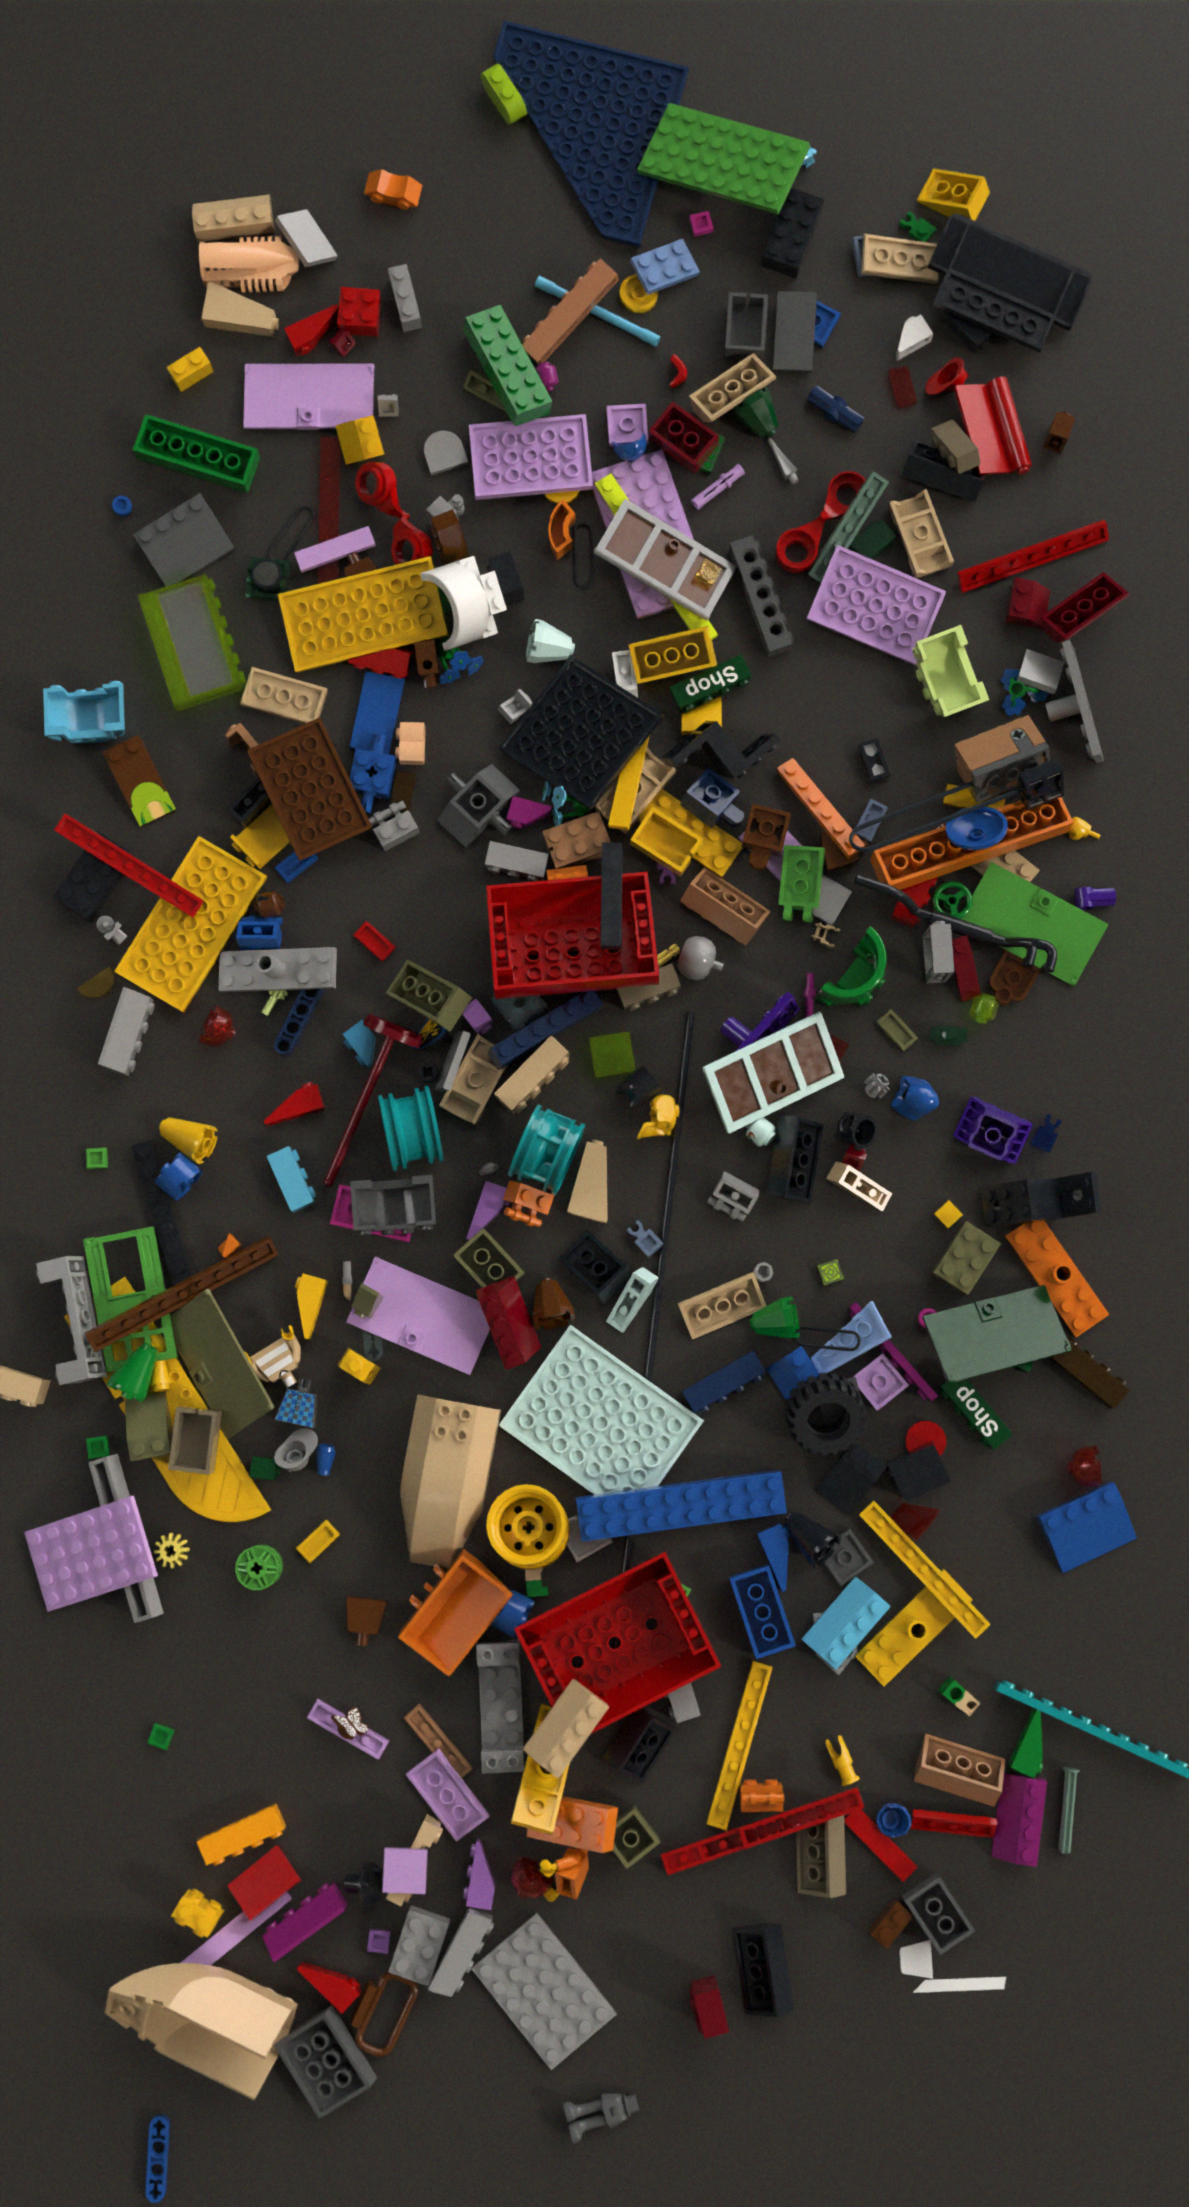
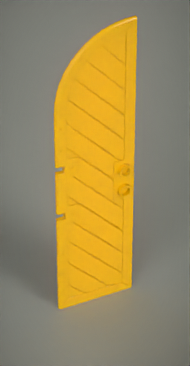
(220, 1496)

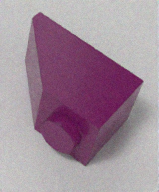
(526, 812)

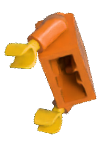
(569, 1873)

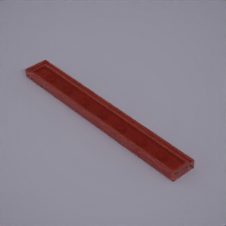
(329, 501)

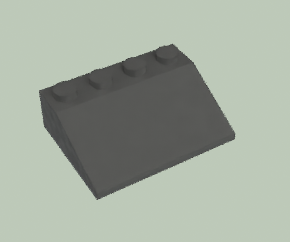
(183, 541)
(325, 2061)

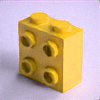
(197, 1913)

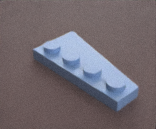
(871, 1331)

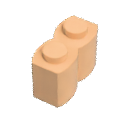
(411, 744)

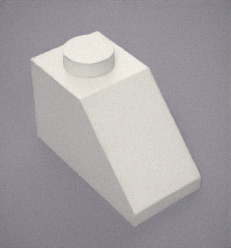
(914, 336)

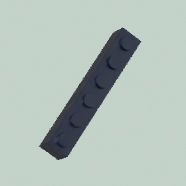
(541, 1029)

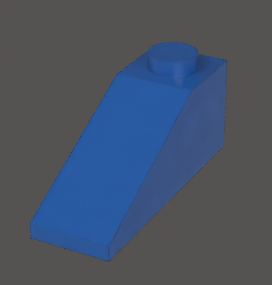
(776, 1549)

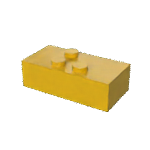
(672, 654)

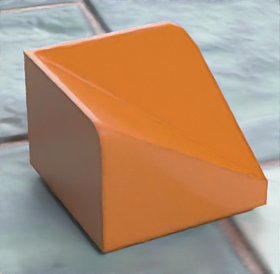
(229, 1246)

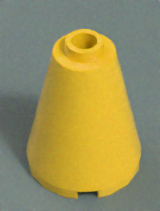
(189, 1137)

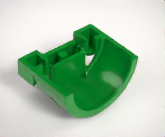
(861, 976)

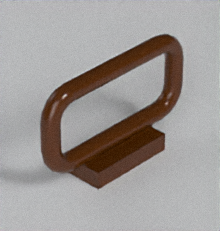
(367, 2005)

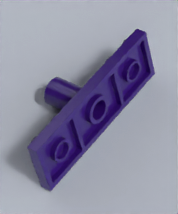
(772, 1021)

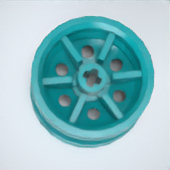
(410, 1128)

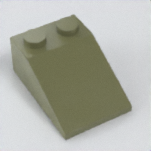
(148, 1426)

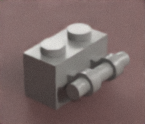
(440, 506)
(395, 830)
(735, 1193)

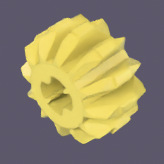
(178, 1548)

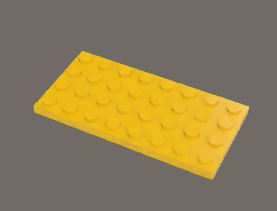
(362, 614)
(178, 951)

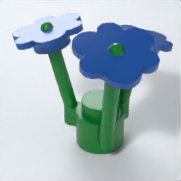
(459, 662)

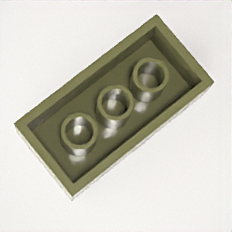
(428, 995)

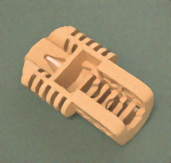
(253, 264)

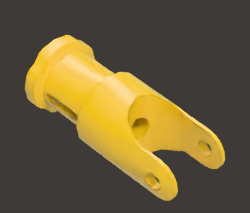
(842, 1762)

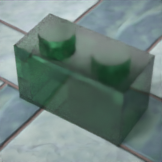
(874, 540)

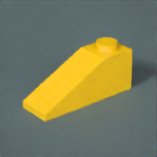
(310, 1296)

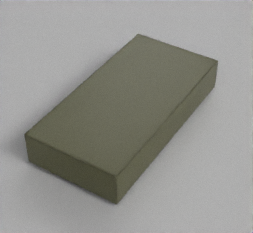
(896, 1030)

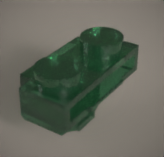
(948, 1035)

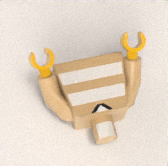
(278, 1359)

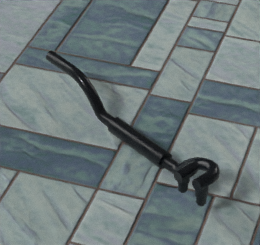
(967, 928)

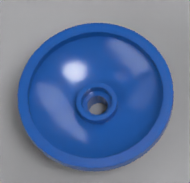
(977, 829)

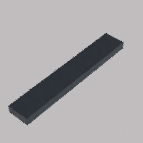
(611, 896)

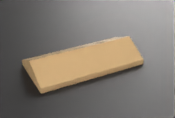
(722, 1305)

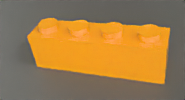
(241, 1834)

